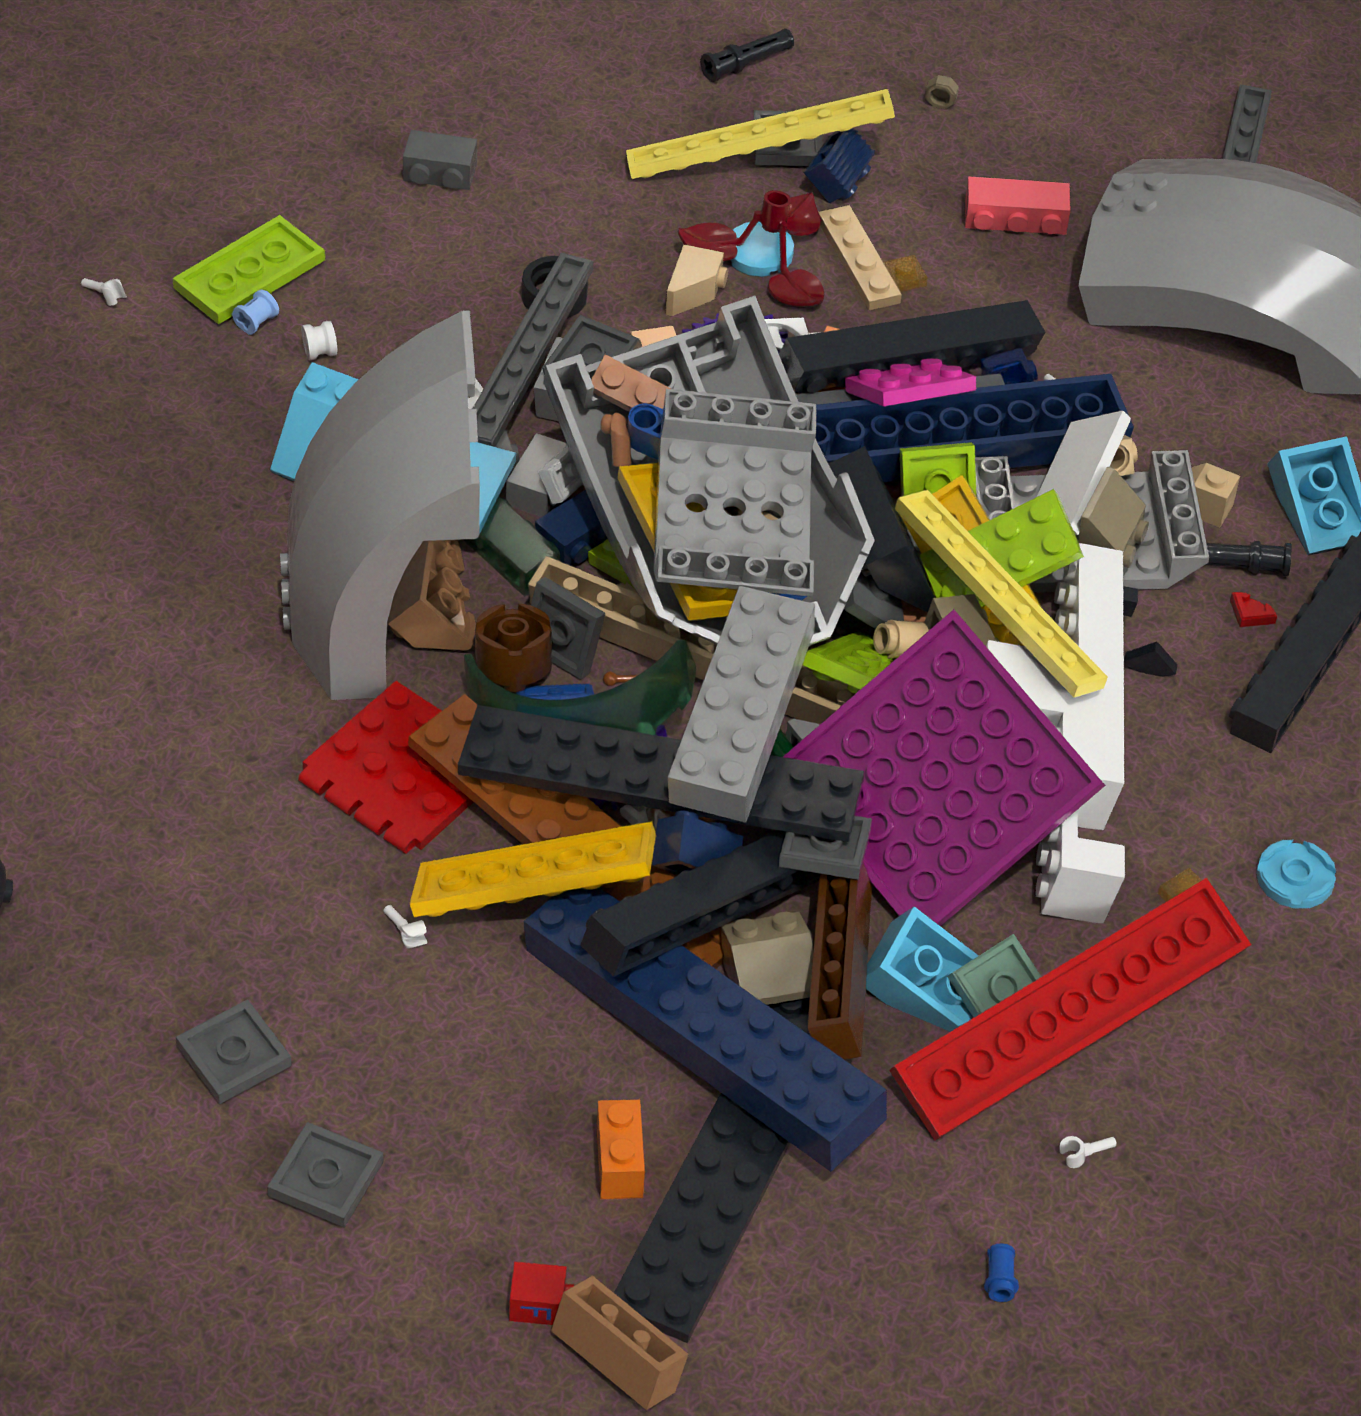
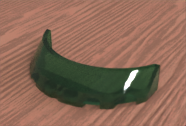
(632, 706)

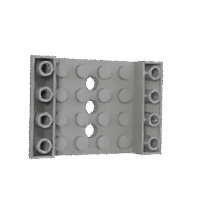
(740, 456)
(1175, 532)

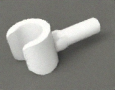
(111, 289)
(412, 933)
(1076, 1144)

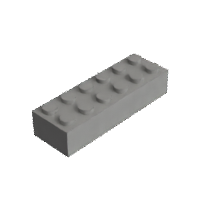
(741, 704)

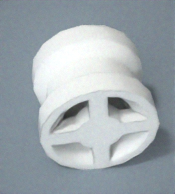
(319, 340)

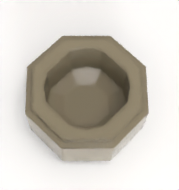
(941, 92)

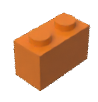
(620, 1149)

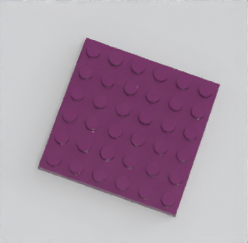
(953, 770)

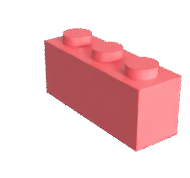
(1017, 205)

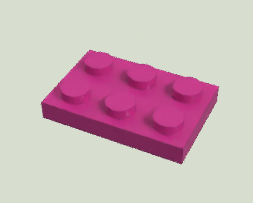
(910, 383)

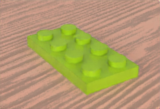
(254, 262)
(1023, 541)
(848, 660)

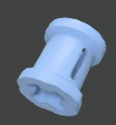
(256, 311)

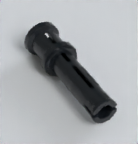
(735, 57)
(1251, 556)

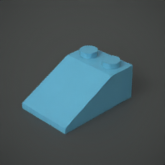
(310, 404)
(1319, 493)
(913, 969)

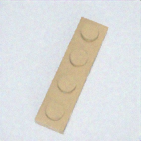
(859, 258)

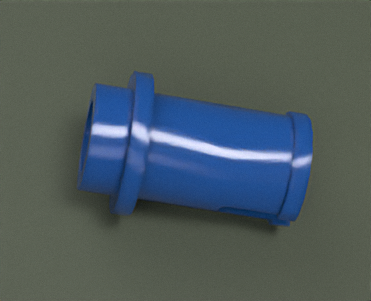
(1001, 1283)

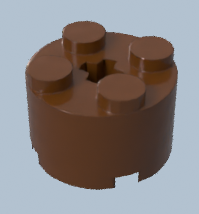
(513, 645)

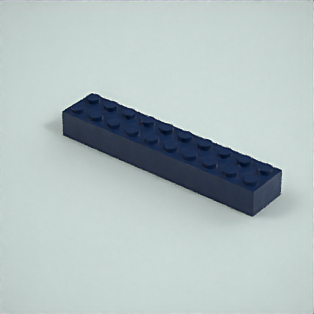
(1000, 420)
(718, 1034)

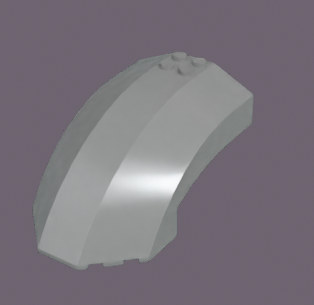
(1234, 256)
(725, 359)
(368, 493)

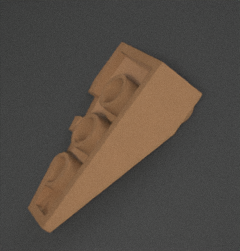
(431, 599)

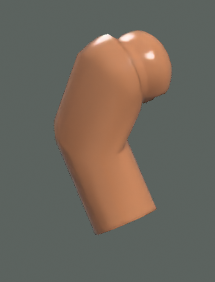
(620, 440)

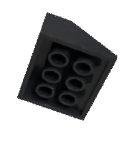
(893, 556)

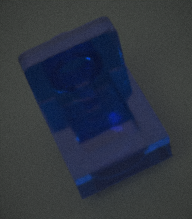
(1012, 367)

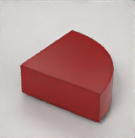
(1250, 611)

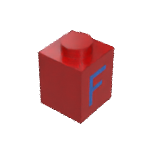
(537, 1292)

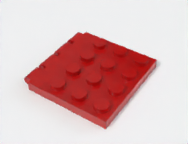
(383, 778)

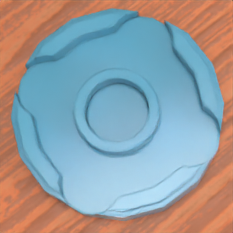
(760, 251)
(1301, 884)

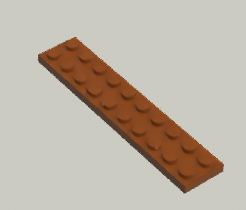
(534, 812)

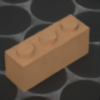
(619, 1342)

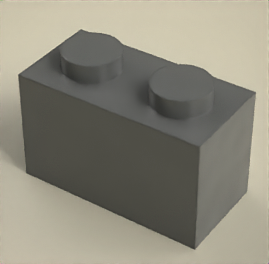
(440, 160)

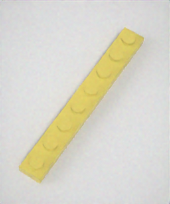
(760, 134)
(1001, 594)

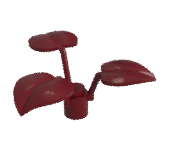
(778, 214)

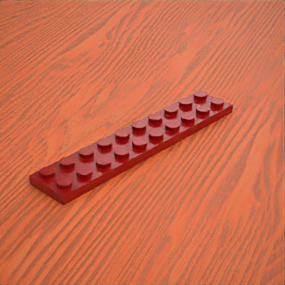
(1069, 1008)

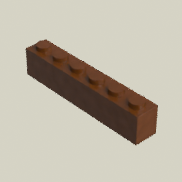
(840, 963)

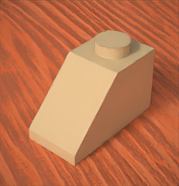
(695, 279)
(1215, 492)

